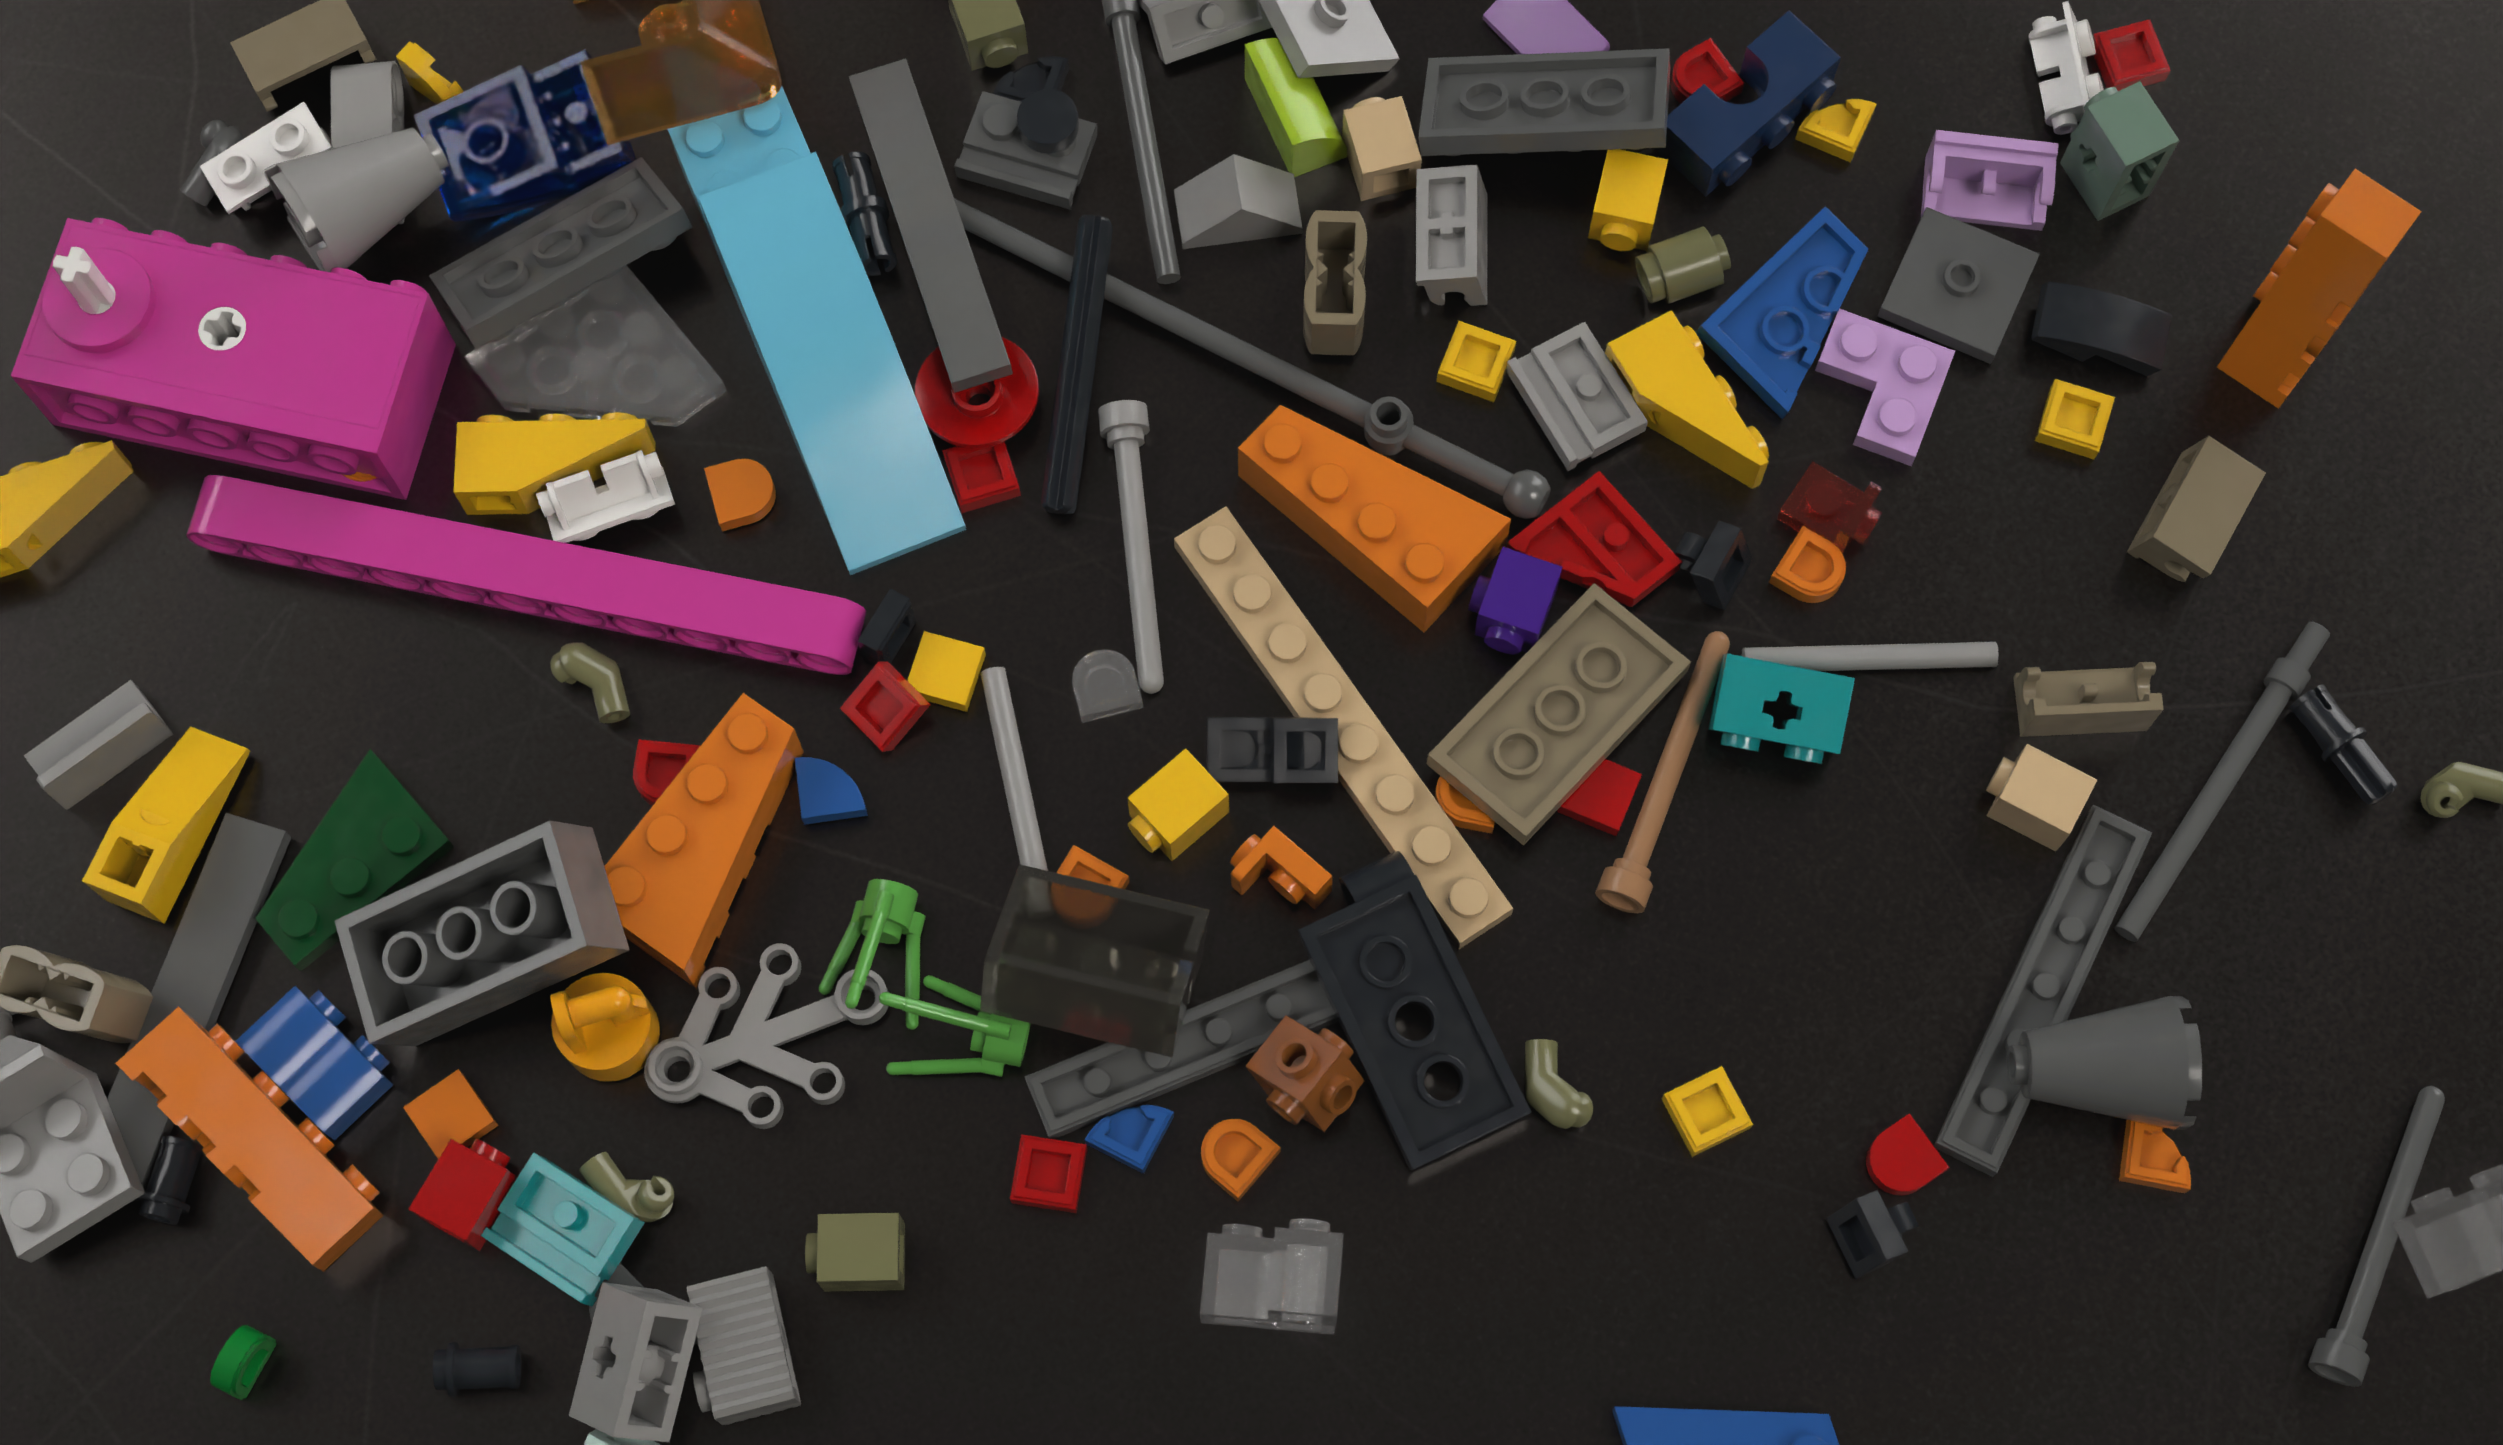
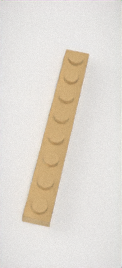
(1368, 758)

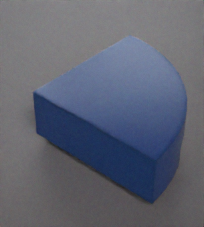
(826, 792)
(1131, 1134)

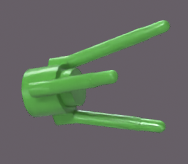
(882, 919)
(995, 1036)

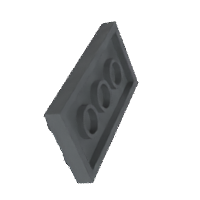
(1545, 102)
(560, 252)

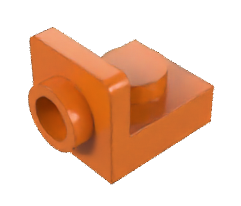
(1292, 869)

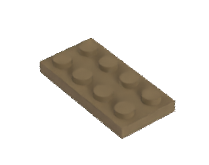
(1558, 713)

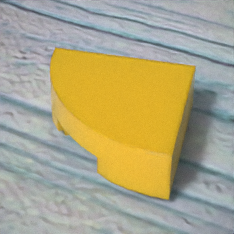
(418, 72)
(1837, 127)

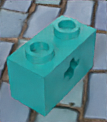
(1819, 697)

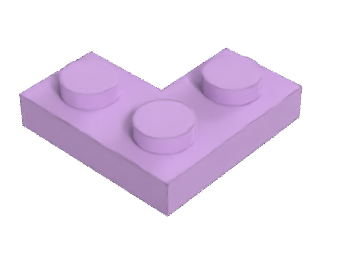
(1899, 371)

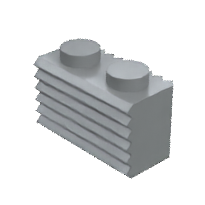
(742, 1348)

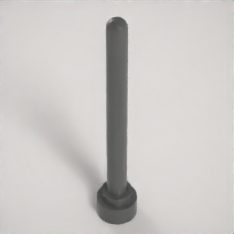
(2342, 1351)

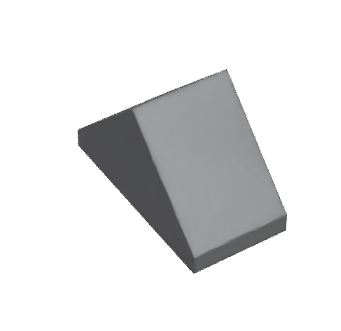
(1237, 204)

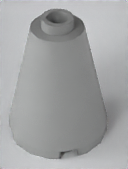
(356, 192)

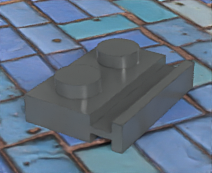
(1001, 160)

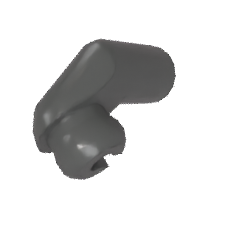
(216, 138)

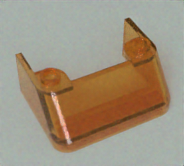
(691, 66)

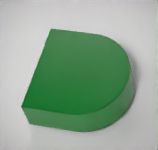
(241, 1361)

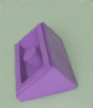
(1543, 27)

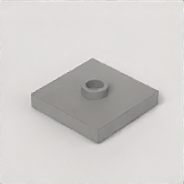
(1331, 36)

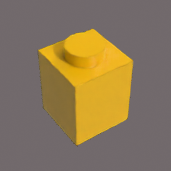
(1627, 200)
(1176, 806)

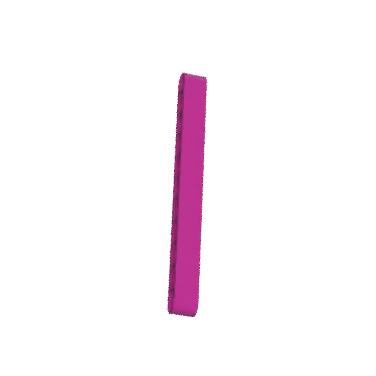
(527, 574)

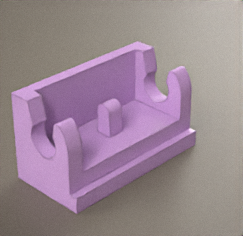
(1990, 179)

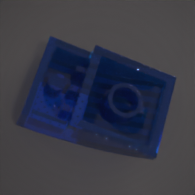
(521, 141)

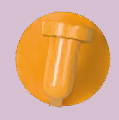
(604, 1026)

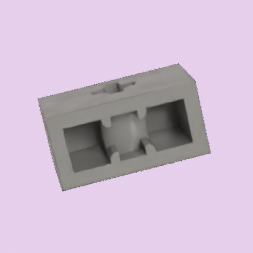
(635, 1362)

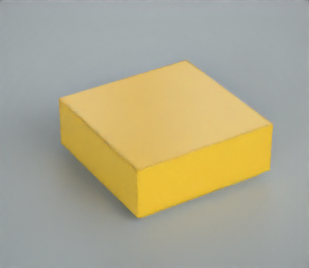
(1476, 361)
(2074, 419)
(946, 670)
(1707, 1111)

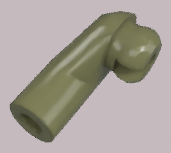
(2458, 785)
(642, 1198)

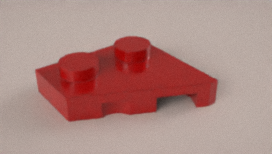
(1600, 542)

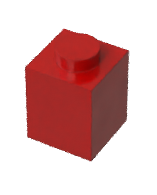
(465, 1191)

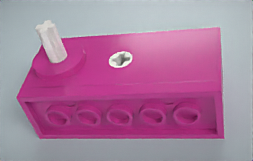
(235, 356)

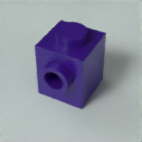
(1514, 601)

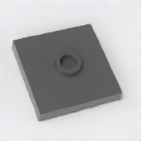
(1958, 285)

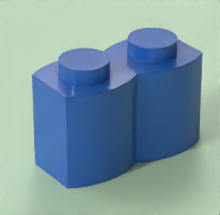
(316, 1061)

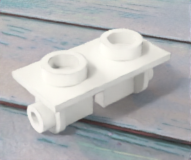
(2064, 48)
(239, 170)
(633, 491)

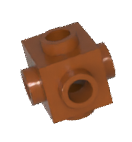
(1306, 1073)

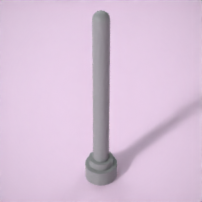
(1124, 427)

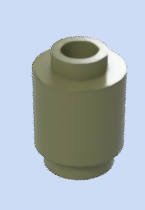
(1683, 266)

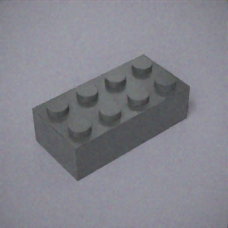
(481, 934)

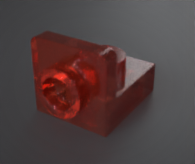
(1831, 507)

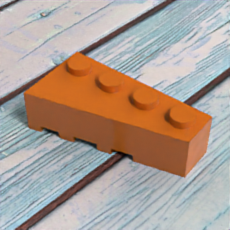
(2317, 284)
(1376, 517)
(701, 838)
(252, 1137)

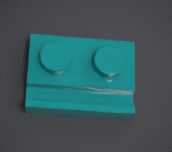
(563, 1229)

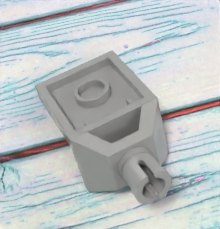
(57, 1148)

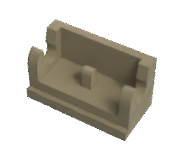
(299, 46)
(2197, 510)
(2086, 700)

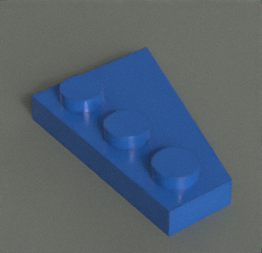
(1784, 310)
(1721, 1427)

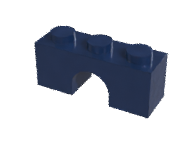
(1715, 139)

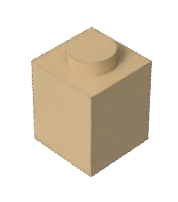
(1381, 147)
(2039, 796)

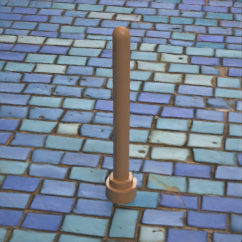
(1627, 881)

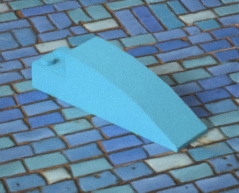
(818, 331)

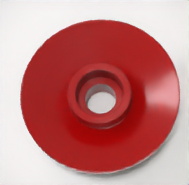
(981, 425)

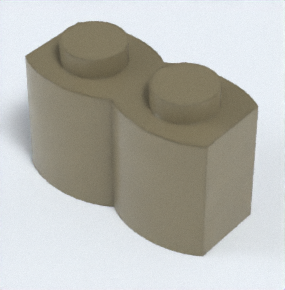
(1334, 282)
(72, 994)

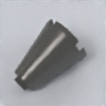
(2115, 1063)

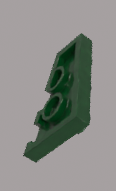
(359, 853)

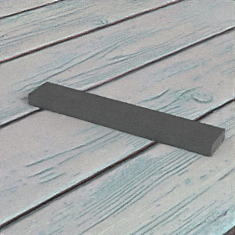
(930, 226)
(201, 963)
(2043, 984)
(1210, 1040)

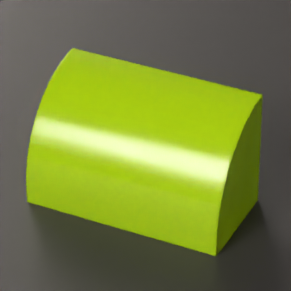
(1292, 109)

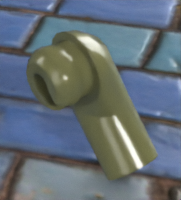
(596, 671)
(1548, 1092)

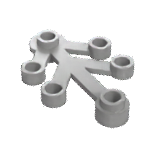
(755, 1040)

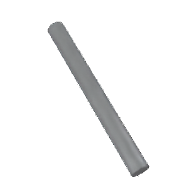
(1881, 656)
(1013, 768)

